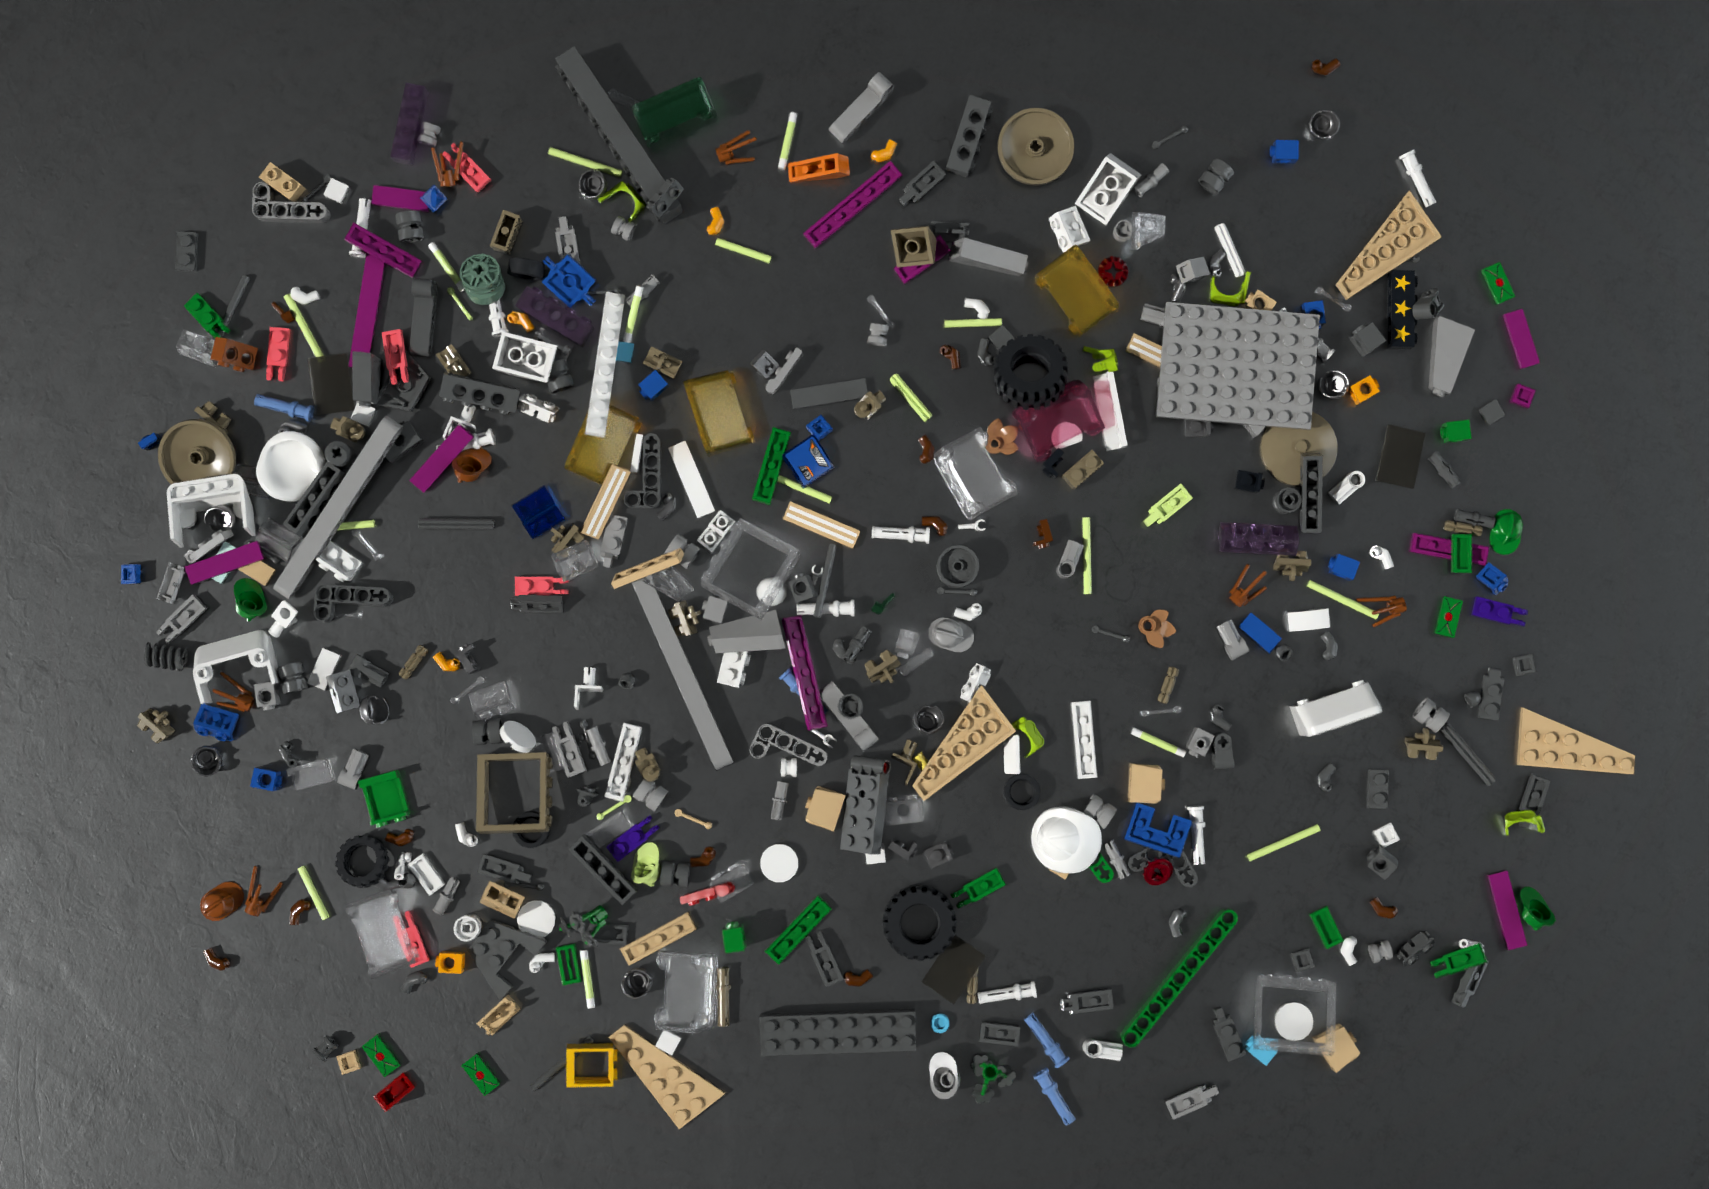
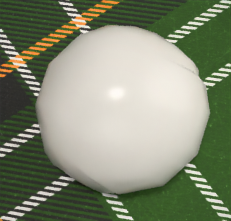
(762, 587)

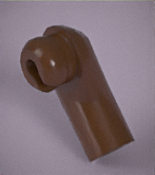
(1325, 69)
(400, 840)
(1383, 911)
(214, 962)

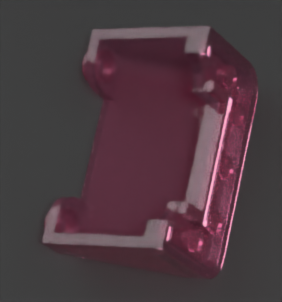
(1060, 421)

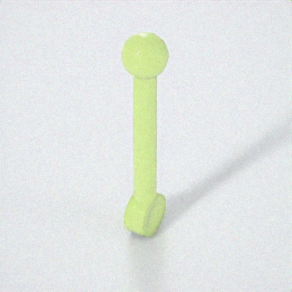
(450, 290)
(600, 816)

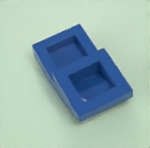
(1260, 633)

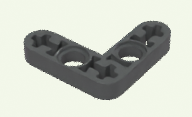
(1181, 877)

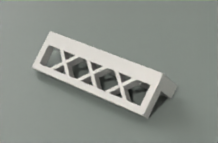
(1110, 411)

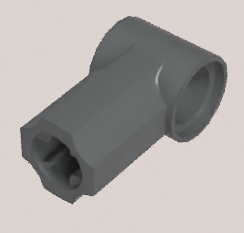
(365, 669)

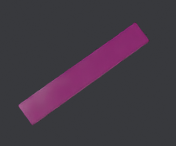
(852, 204)
(368, 306)
(804, 673)

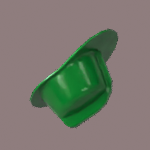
(1506, 532)
(249, 599)
(1535, 909)

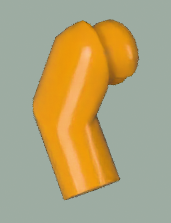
(884, 154)
(717, 222)
(522, 319)
(447, 664)

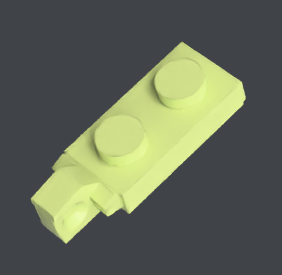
(1168, 505)

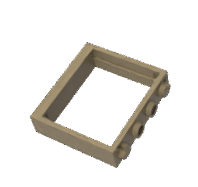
(483, 793)

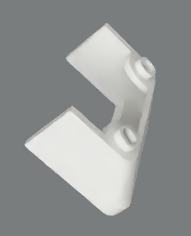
(199, 495)
(254, 644)
(1335, 710)

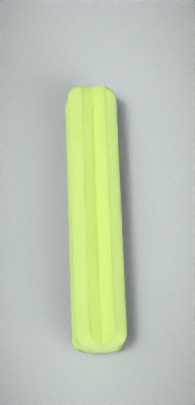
(910, 397)

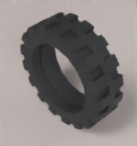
(345, 853)

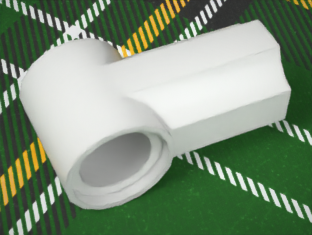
(1345, 487)
(1104, 1049)

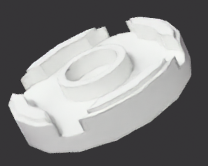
(518, 735)
(779, 863)
(536, 918)
(1293, 1021)

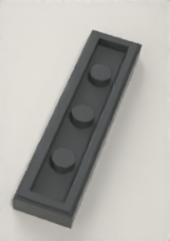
(828, 393)

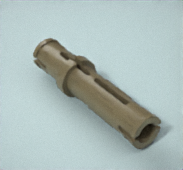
(723, 996)

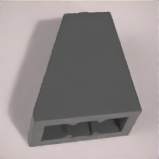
(366, 378)

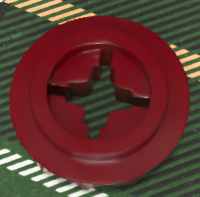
(1120, 276)
(1155, 878)

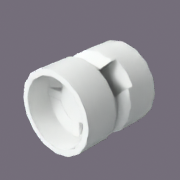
(468, 927)

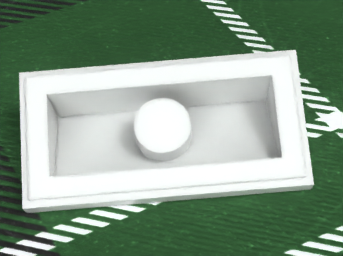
(1012, 755)

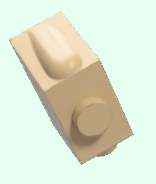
(1145, 783)
(824, 807)
(1344, 1048)

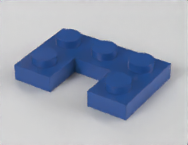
(1166, 842)

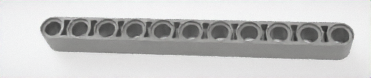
(338, 507)
(683, 674)

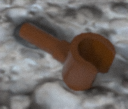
(286, 316)

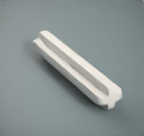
(1230, 250)

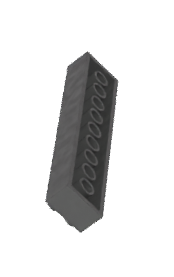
(613, 129)

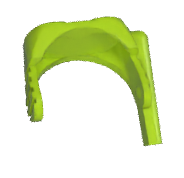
(622, 186)
(1230, 300)
(1110, 363)
(1031, 731)
(1524, 816)

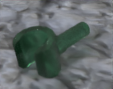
(878, 608)

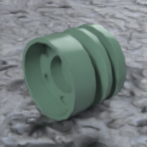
(482, 279)

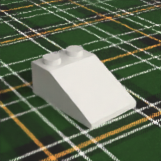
(1108, 188)
(524, 357)

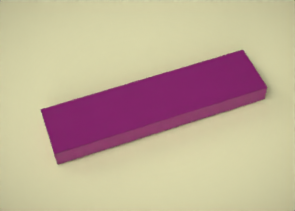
(382, 250)
(441, 458)
(1441, 548)
(224, 562)
(1507, 910)

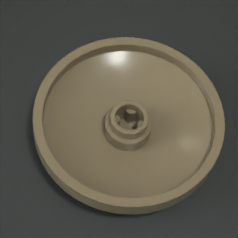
(1035, 146)
(1282, 448)
(195, 451)

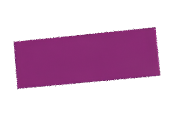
(398, 198)
(909, 272)
(1521, 338)

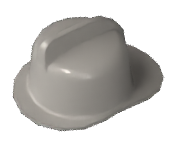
(951, 634)
(944, 1075)

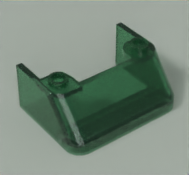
(672, 109)

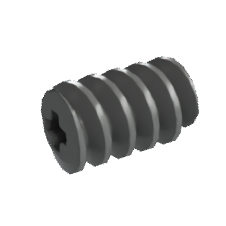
(332, 454)
(166, 659)

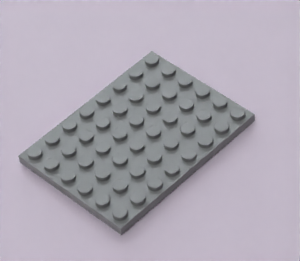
(1238, 365)

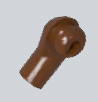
(952, 354)
(928, 450)
(936, 522)
(705, 859)
(296, 909)
(857, 980)

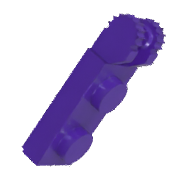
(1497, 611)
(630, 840)

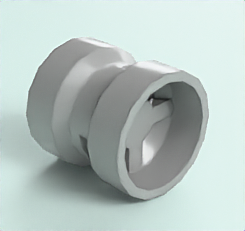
(428, 136)
(623, 228)
(1121, 228)
(878, 334)
(1378, 952)

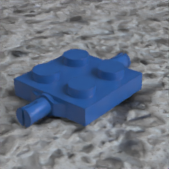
(568, 280)

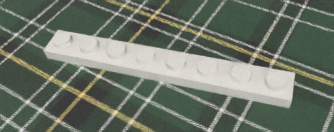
(605, 364)

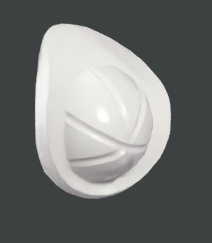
(289, 465)
(1066, 840)

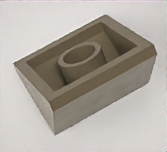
(914, 246)

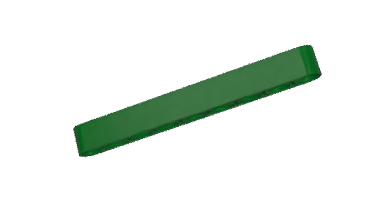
(1177, 987)

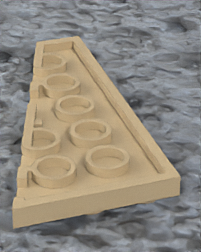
(672, 1083)

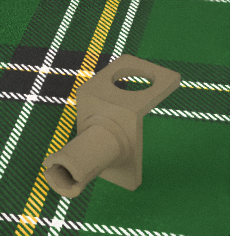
(906, 757)

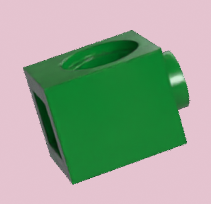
(1456, 431)

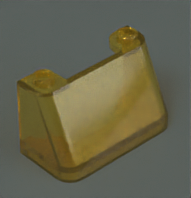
(1077, 290)
(717, 412)
(594, 455)

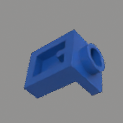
(1493, 578)

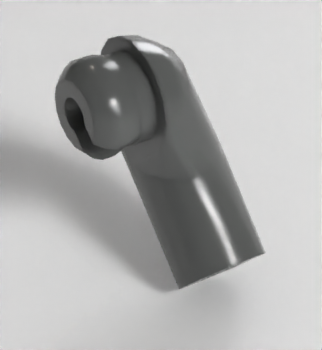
(1217, 717)

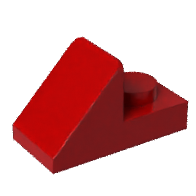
(394, 1092)

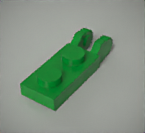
(206, 315)
(980, 887)
(1460, 960)

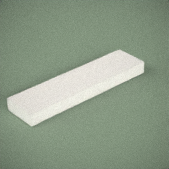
(691, 479)
(1084, 739)
(623, 762)

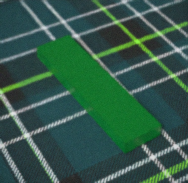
(771, 466)
(798, 929)

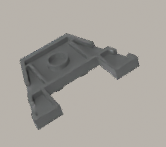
(404, 395)
(495, 947)

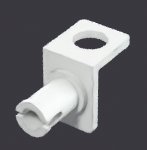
(464, 420)
(283, 618)
(587, 686)

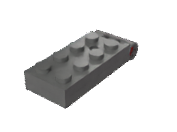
(865, 805)

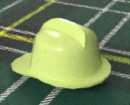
(646, 865)

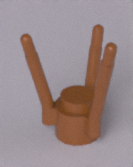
(725, 151)
(445, 176)
(1240, 596)
(1394, 606)
(243, 701)
(254, 904)

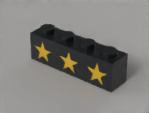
(1400, 304)

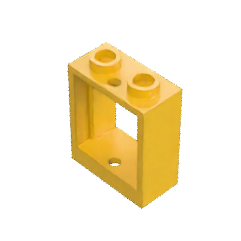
(601, 1081)

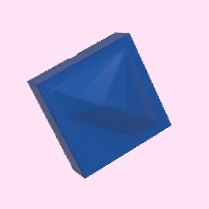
(433, 198)
(819, 427)
(149, 441)
(131, 574)

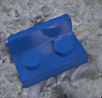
(215, 722)

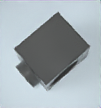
(810, 592)
(1382, 870)

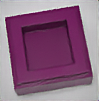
(1522, 396)

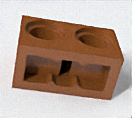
(229, 352)

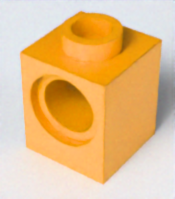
(1356, 393)
(459, 962)

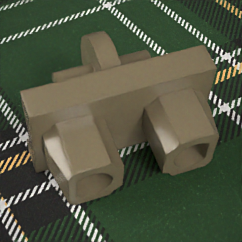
(453, 362)
(662, 362)
(869, 404)
(208, 410)
(348, 428)
(571, 533)
(1292, 567)
(687, 617)
(884, 670)
(157, 722)
(1425, 742)
(647, 765)

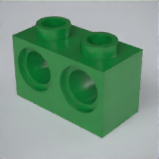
(734, 937)

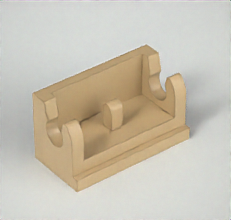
(499, 1015)

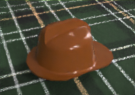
(471, 464)
(221, 901)

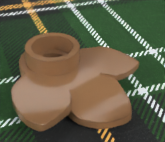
(1004, 437)
(1159, 628)

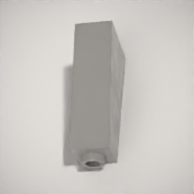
(988, 257)
(1448, 351)
(747, 634)

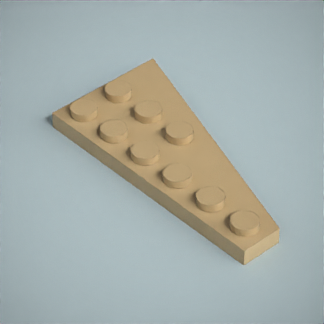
(1396, 241)
(970, 738)
(1559, 746)

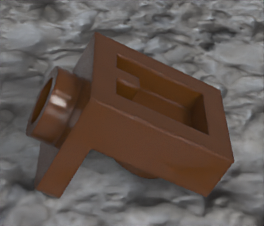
(1043, 530)

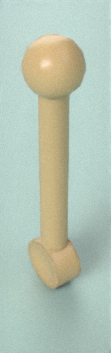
(708, 825)

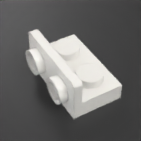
(1069, 228)
(339, 562)
(732, 668)

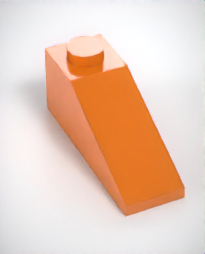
(819, 168)

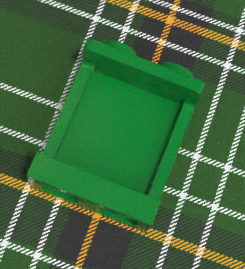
(385, 798)

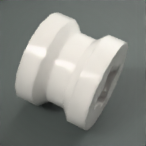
(789, 767)

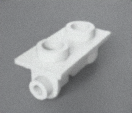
(529, 404)
(978, 675)

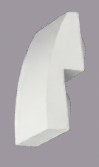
(715, 531)
(1308, 619)

